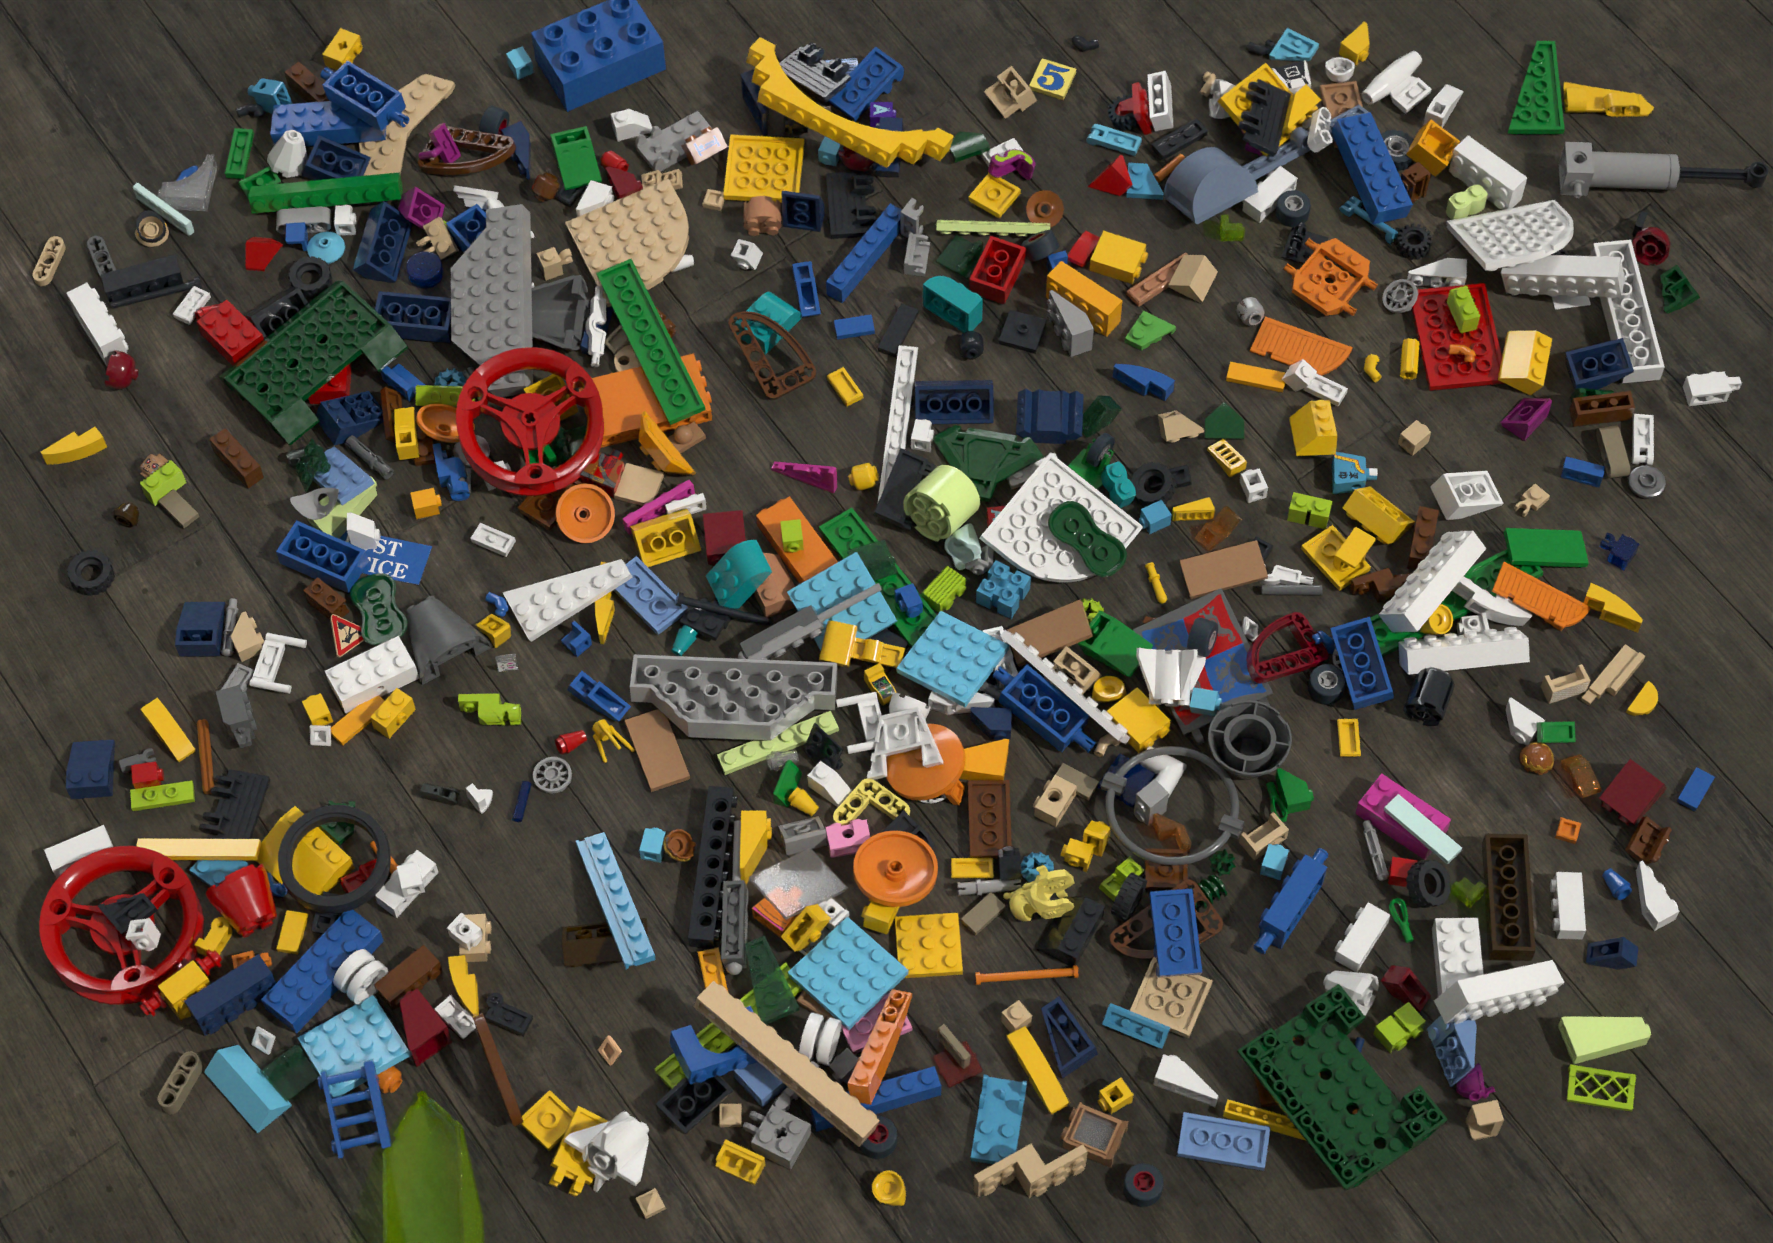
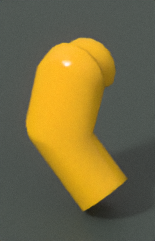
(1370, 365)

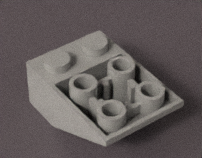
(1070, 324)

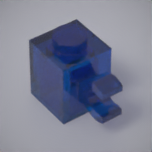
(1621, 551)

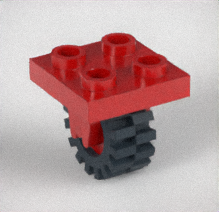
(1131, 110)

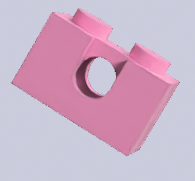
(842, 846)

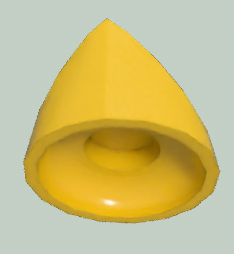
(1439, 622)
(1108, 689)
(889, 1188)

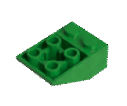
(575, 157)
(1114, 644)

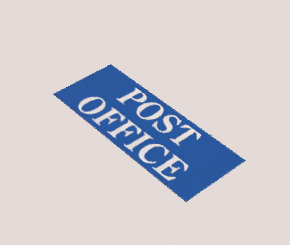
(397, 558)

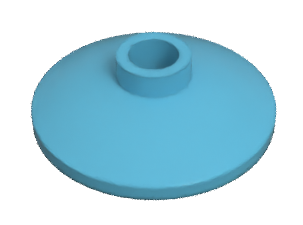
(331, 251)

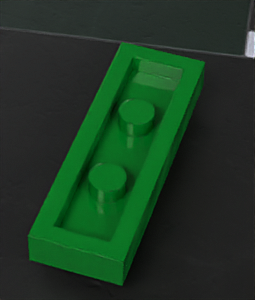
(239, 153)

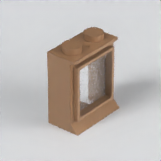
(1096, 1131)

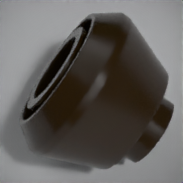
(126, 514)

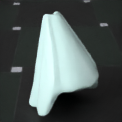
(963, 546)

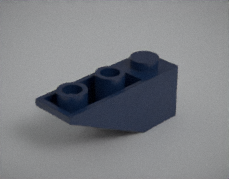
(523, 147)

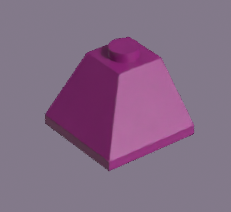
(420, 207)

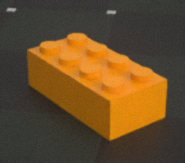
(1098, 303)

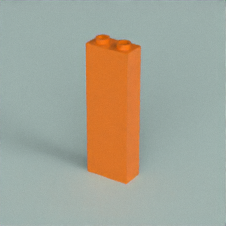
(803, 563)

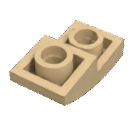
(655, 177)

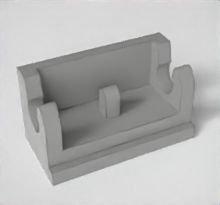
(910, 219)
(916, 255)

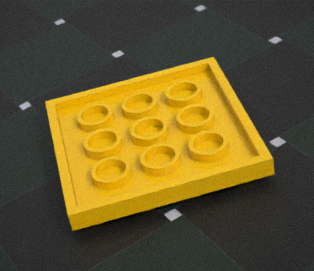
(1235, 100)
(763, 167)

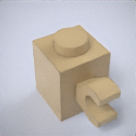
(551, 263)

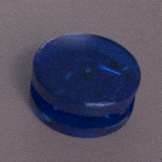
(424, 269)

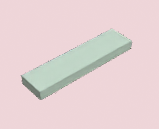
(163, 209)
(1422, 829)

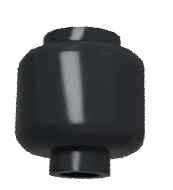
(971, 345)

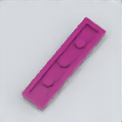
(657, 507)

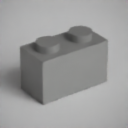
(1149, 801)

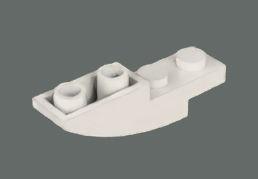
(1496, 608)

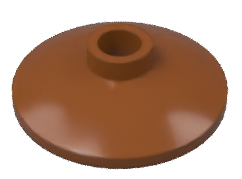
(1048, 199)

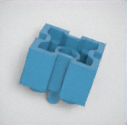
(1003, 589)

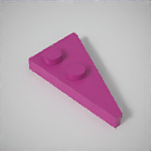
(819, 476)

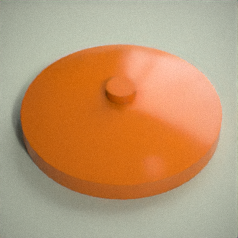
(920, 783)
(895, 868)

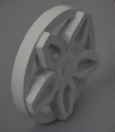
(1400, 296)

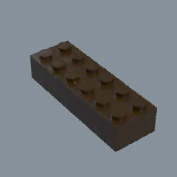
(1508, 897)

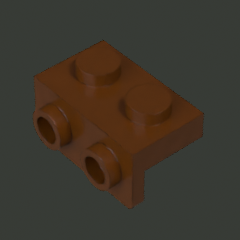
(1648, 841)

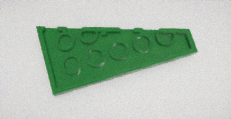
(1540, 98)

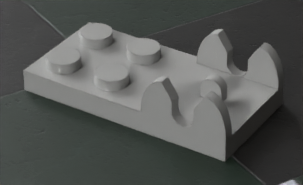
(664, 146)

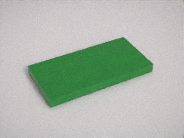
(1546, 547)

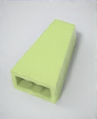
(336, 522)
(1601, 1036)

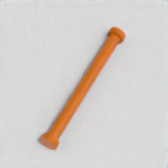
(1023, 975)

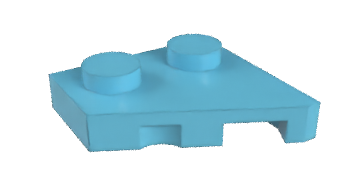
(1294, 47)

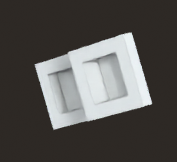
(456, 1017)

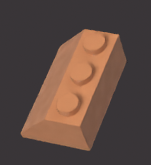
(773, 591)

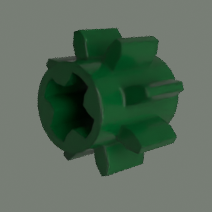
(1226, 866)

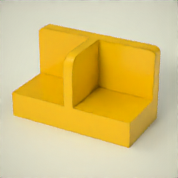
(1354, 549)

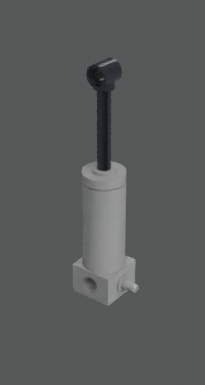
(1584, 169)

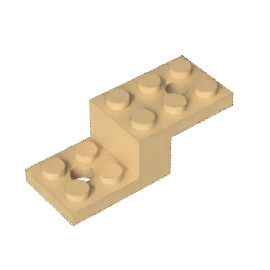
(1030, 1171)

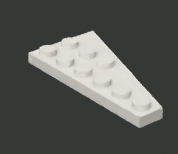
(552, 601)

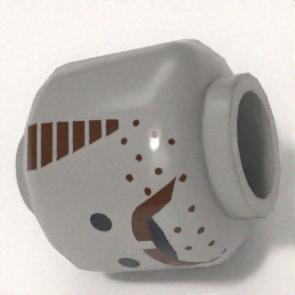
(1250, 311)

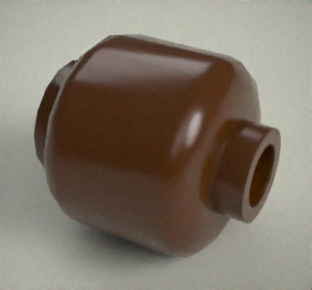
(545, 186)

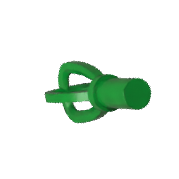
(1274, 797)
(1404, 926)

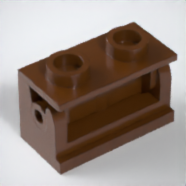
(1416, 181)
(325, 599)

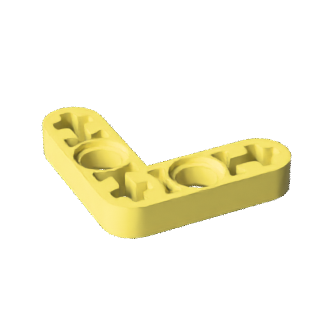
(868, 797)

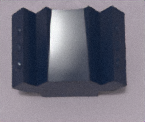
(1049, 416)

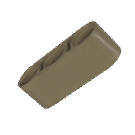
(1613, 451)
(180, 1072)

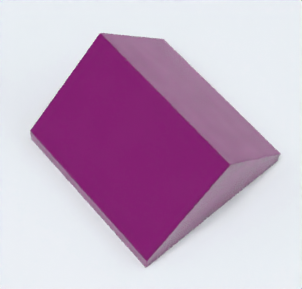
(1527, 416)

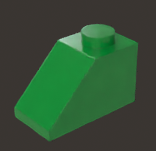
(1293, 791)

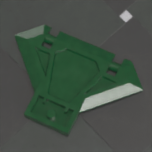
(986, 456)

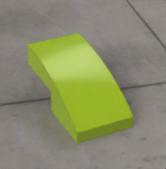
(1114, 882)

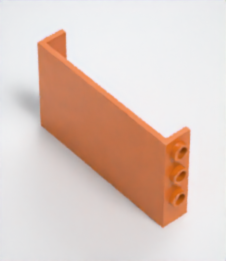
(629, 394)

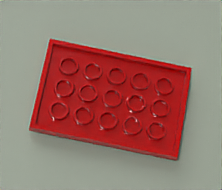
(1438, 330)

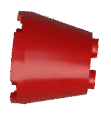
(245, 899)

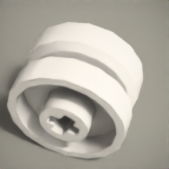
(359, 975)
(820, 1038)

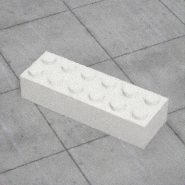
(1566, 276)
(1432, 581)
(1464, 650)
(1499, 992)

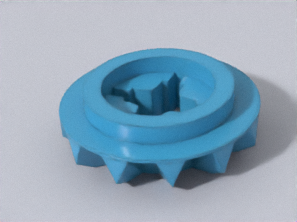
(458, 378)
(1028, 863)

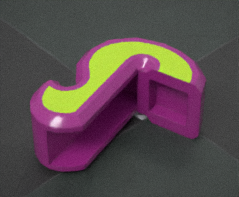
(1011, 161)

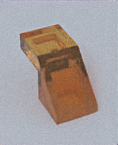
(1216, 531)
(1582, 775)
(1167, 828)

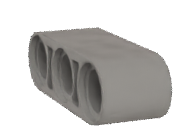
(316, 219)

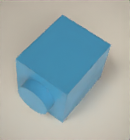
(1155, 517)

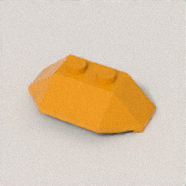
(661, 449)

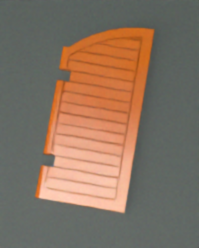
(1293, 344)
(1539, 597)

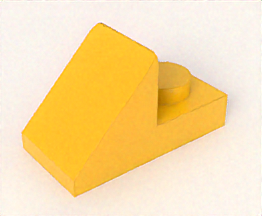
(496, 629)

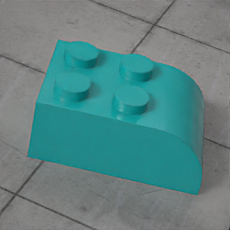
(953, 302)
(775, 309)
(739, 574)

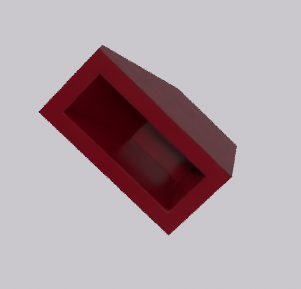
(622, 182)
(1405, 986)

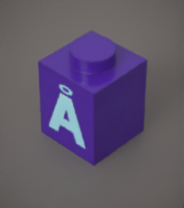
(880, 109)

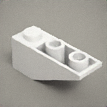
(1443, 105)
(1440, 273)
(946, 706)
(1655, 903)

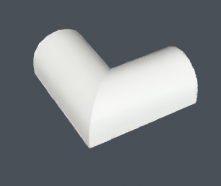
(1167, 768)

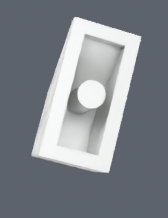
(630, 124)
(594, 197)
(362, 531)
(1522, 722)
(828, 784)

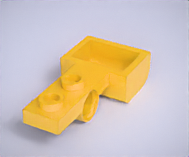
(842, 645)

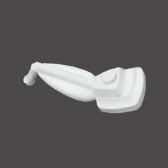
(483, 198)

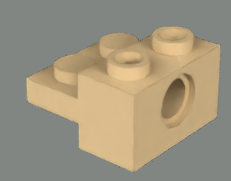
(1016, 88)
(1077, 668)

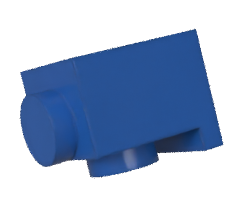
(909, 600)

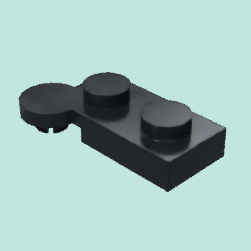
(506, 1015)

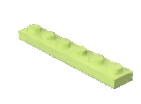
(985, 227)
(789, 739)

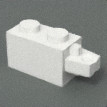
(1709, 388)

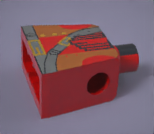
(605, 472)

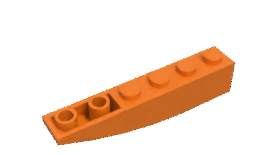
(879, 1047)

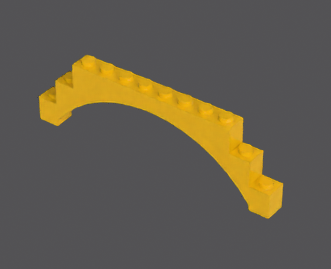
(873, 143)

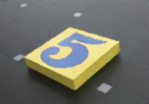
(1052, 79)

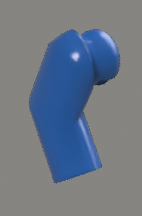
(189, 171)
(499, 602)
(1328, 642)
(277, 889)

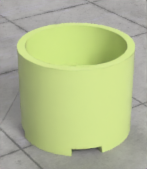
(942, 502)

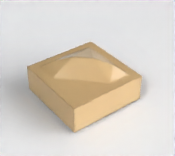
(730, 1115)
(650, 1203)

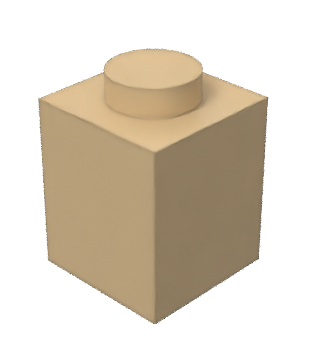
(1414, 437)
(1016, 1017)

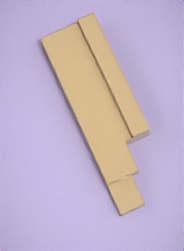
(1615, 674)

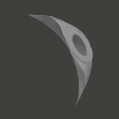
(309, 505)

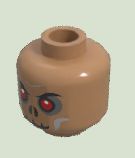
(152, 464)

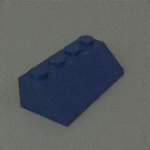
(382, 244)
(954, 401)

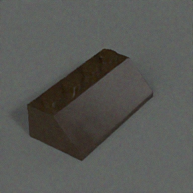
(591, 944)

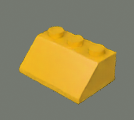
(1525, 360)
(1314, 429)
(1377, 515)
(666, 537)

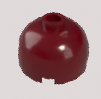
(854, 160)
(1651, 246)
(121, 370)

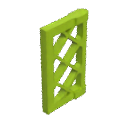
(1589, 1100)

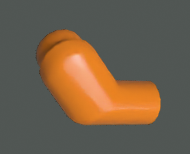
(1463, 350)

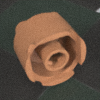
(762, 215)

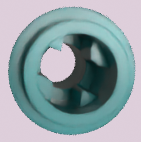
(684, 639)

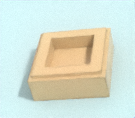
(713, 200)

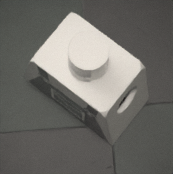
(1294, 75)

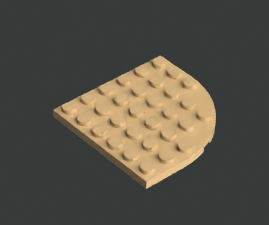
(639, 227)

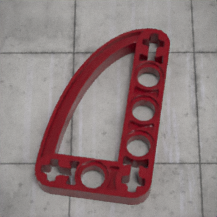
(1296, 623)

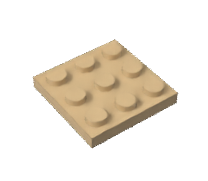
(1172, 999)

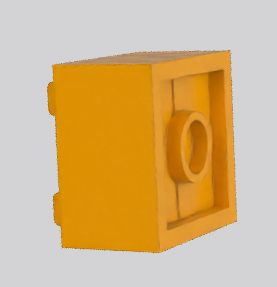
(1432, 147)

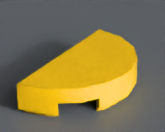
(1645, 701)

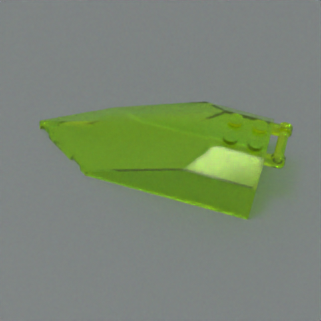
(430, 1180)

